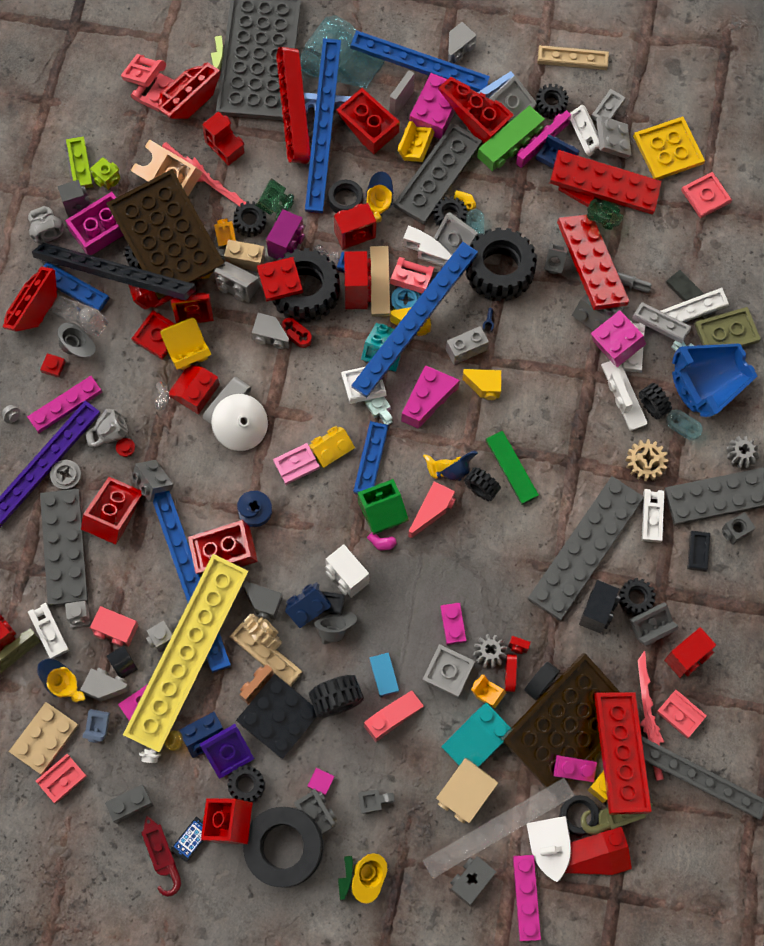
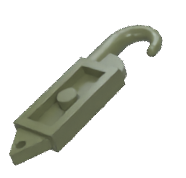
(608, 821)

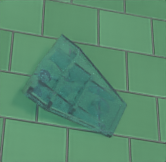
(354, 67)

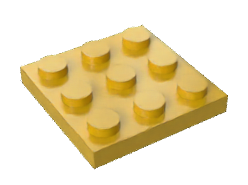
(669, 148)

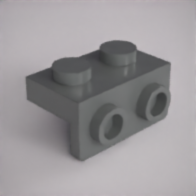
(151, 479)
(653, 624)
(314, 806)

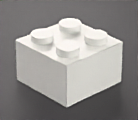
(346, 571)

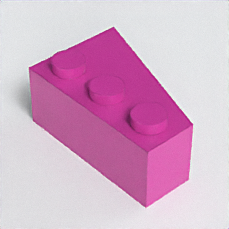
(428, 394)

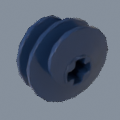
(248, 501)

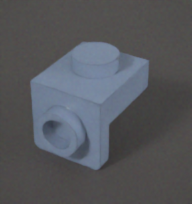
(96, 725)

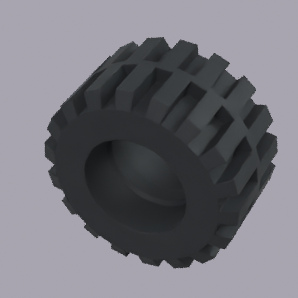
(336, 696)

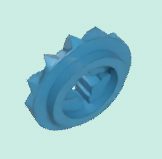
(399, 294)

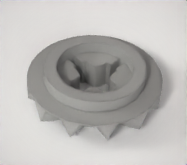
(62, 467)

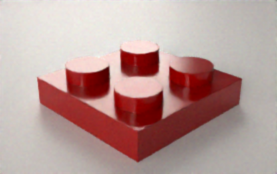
(279, 279)

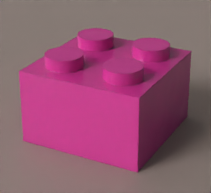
(618, 338)

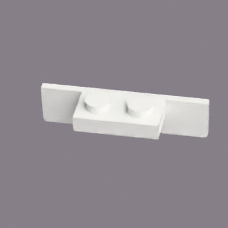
(624, 396)

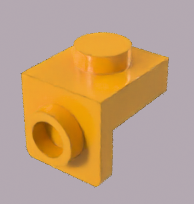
(487, 691)

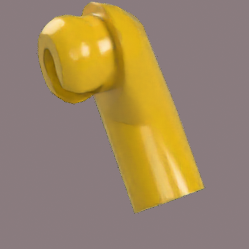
(467, 199)

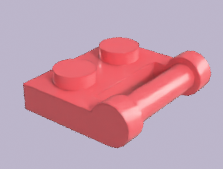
(140, 74)
(152, 98)
(409, 279)

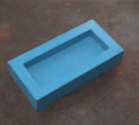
(384, 674)

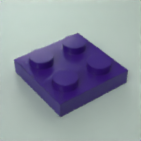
(227, 751)

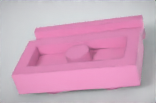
(296, 463)

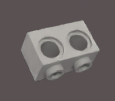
(467, 345)

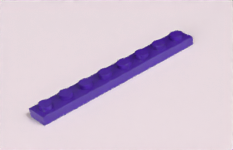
(46, 459)

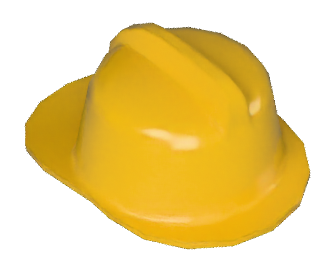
(369, 877)

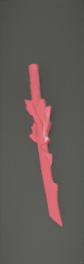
(205, 177)
(648, 722)

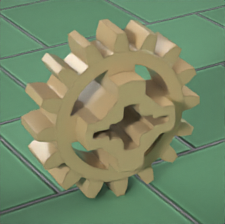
(654, 456)
(262, 632)

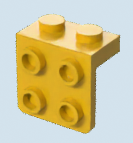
(185, 343)

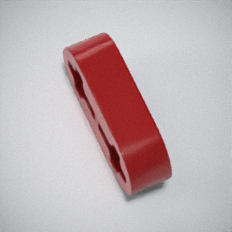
(299, 329)
(510, 673)

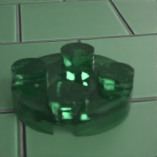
(604, 213)

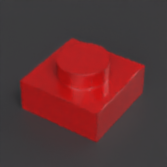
(52, 365)
(519, 645)

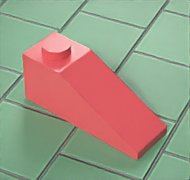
(434, 506)
(392, 715)

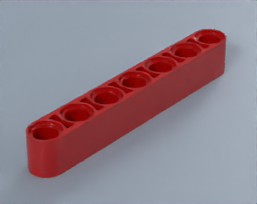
(293, 105)

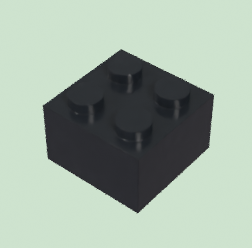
(598, 609)

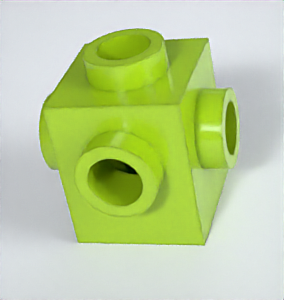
(105, 173)

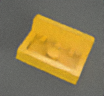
(415, 142)
(331, 446)

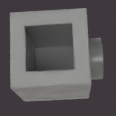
(159, 636)

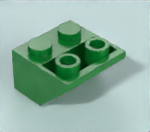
(382, 506)

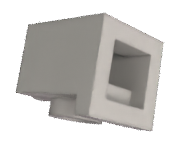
(78, 614)

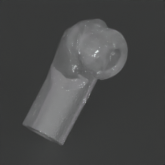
(332, 256)
(162, 397)

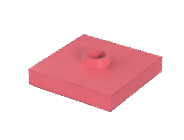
(706, 195)

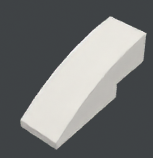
(427, 247)

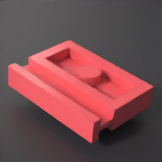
(681, 714)
(61, 778)

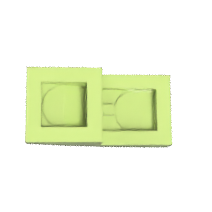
(217, 57)

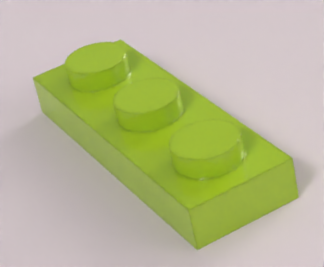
(79, 161)

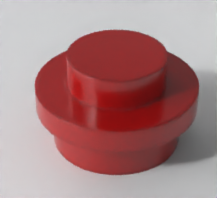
(125, 447)

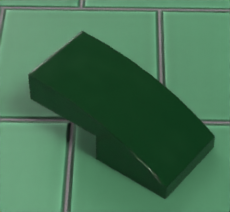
(344, 883)

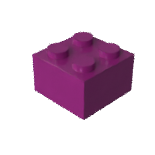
(285, 235)

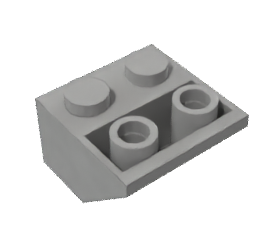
(236, 282)

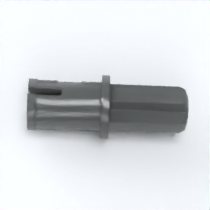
(632, 282)

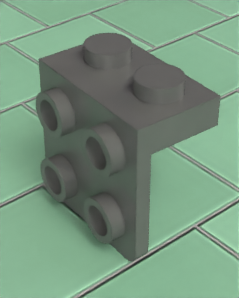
(590, 317)

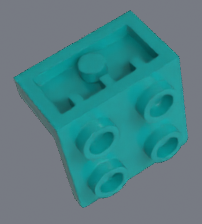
(375, 340)

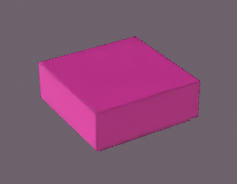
(321, 781)

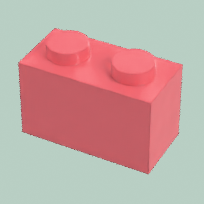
(114, 627)

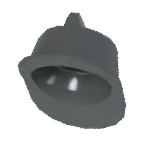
(75, 340)
(334, 626)

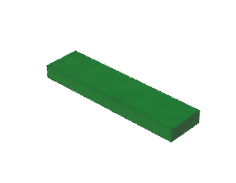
(512, 467)

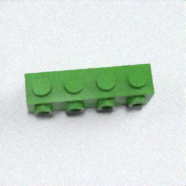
(511, 138)

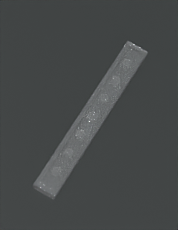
(498, 828)

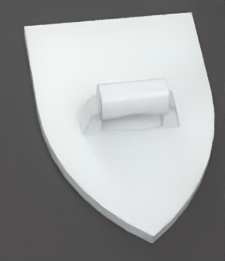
(551, 846)

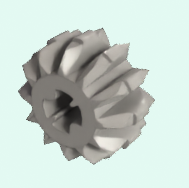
(747, 457)
(490, 644)

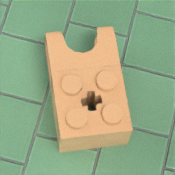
(164, 161)

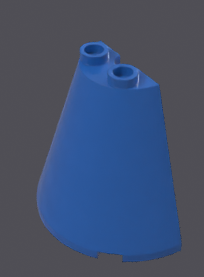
(711, 376)

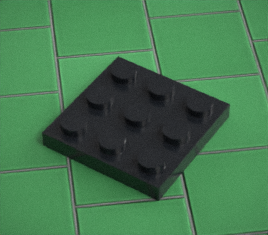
(277, 716)

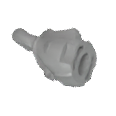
(44, 226)
(109, 428)

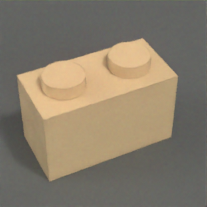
(244, 255)

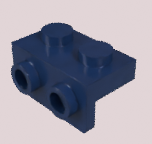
(549, 150)
(307, 605)
(199, 732)

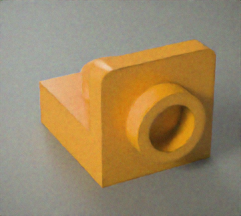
(224, 231)

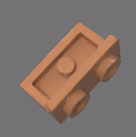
(251, 689)

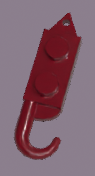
(161, 855)

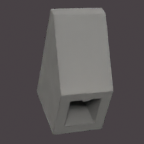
(460, 41)
(269, 331)
(103, 687)

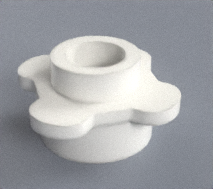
(149, 756)

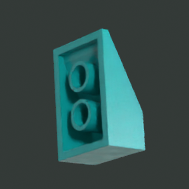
(477, 737)

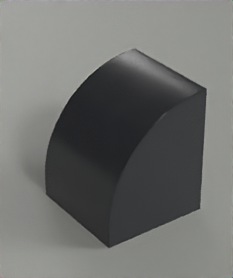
(122, 662)

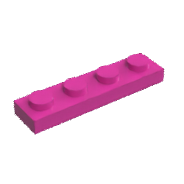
(536, 143)
(64, 404)
(526, 898)

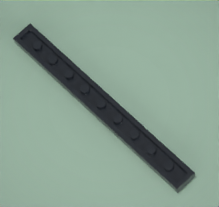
(114, 271)

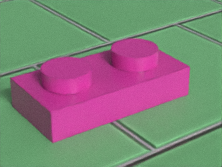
(453, 623)
(575, 768)

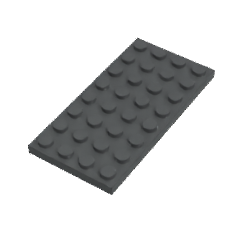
(249, 62)

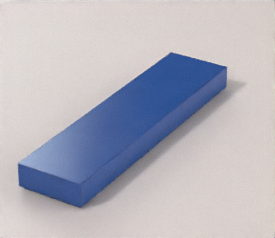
(78, 289)
(371, 456)

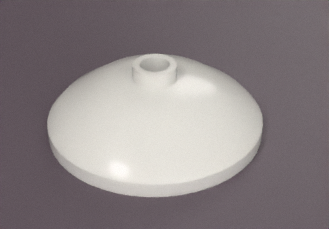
(227, 423)

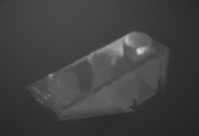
(84, 316)

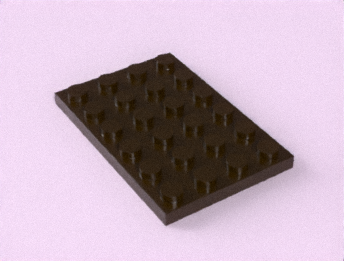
(165, 230)
(561, 722)

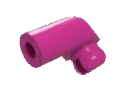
(382, 543)

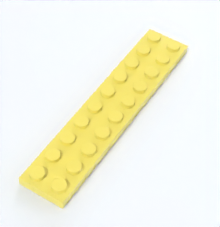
(185, 653)

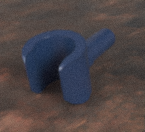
(489, 320)

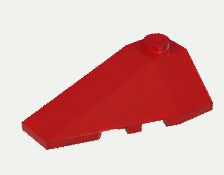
(476, 111)
(600, 854)

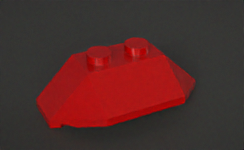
(189, 91)
(32, 301)

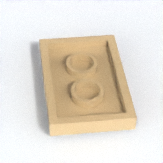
(43, 738)

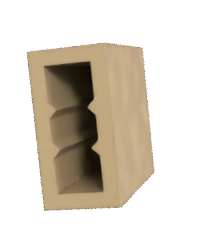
(466, 791)

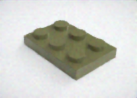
(728, 328)

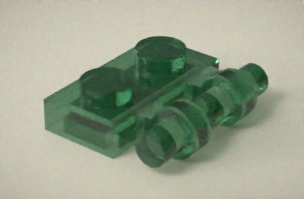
(271, 196)

